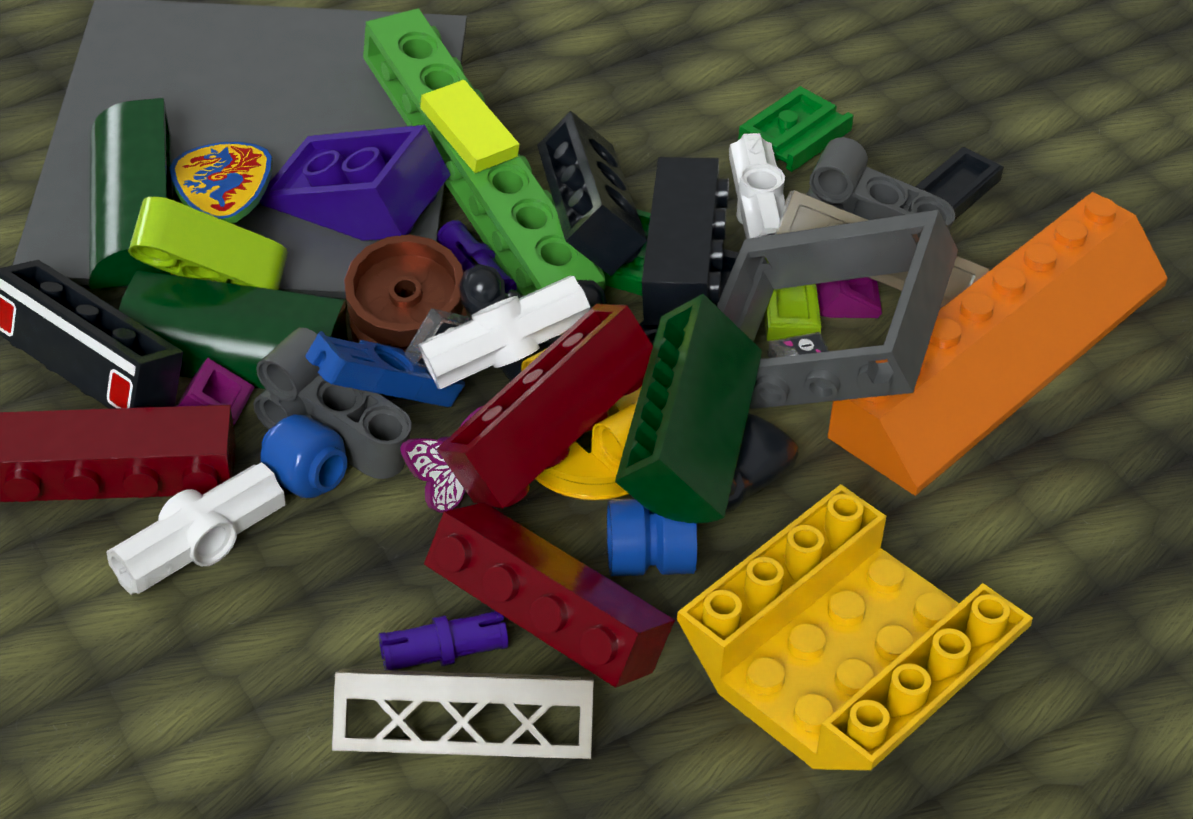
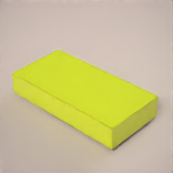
(469, 126)

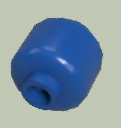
(304, 456)

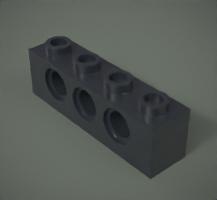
(591, 194)

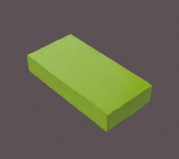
(792, 312)

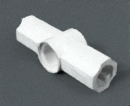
(757, 185)
(504, 332)
(196, 528)

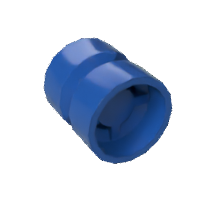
(645, 539)

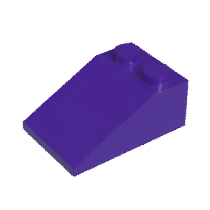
(360, 181)

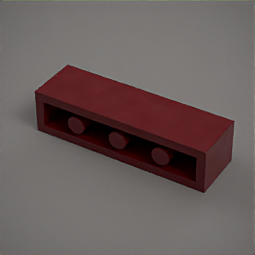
(549, 406)
(114, 452)
(549, 593)

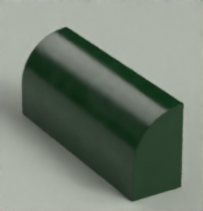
(126, 165)
(226, 320)
(690, 415)

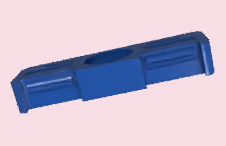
(377, 370)

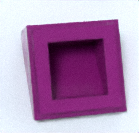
(849, 298)
(217, 387)

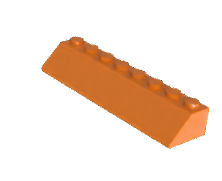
(1006, 342)

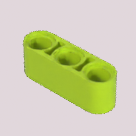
(204, 246)

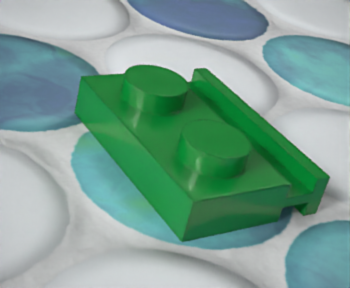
(798, 126)

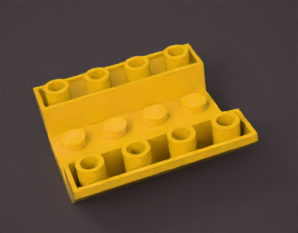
(840, 639)

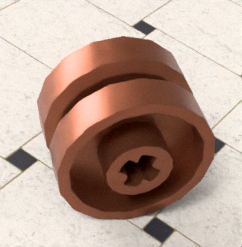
(397, 285)

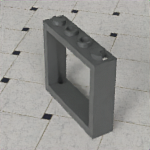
(837, 255)

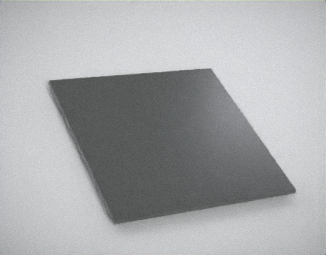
(223, 78)

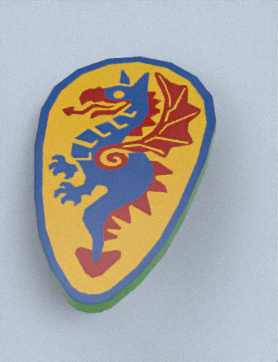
(222, 178)

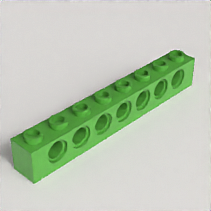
(501, 201)

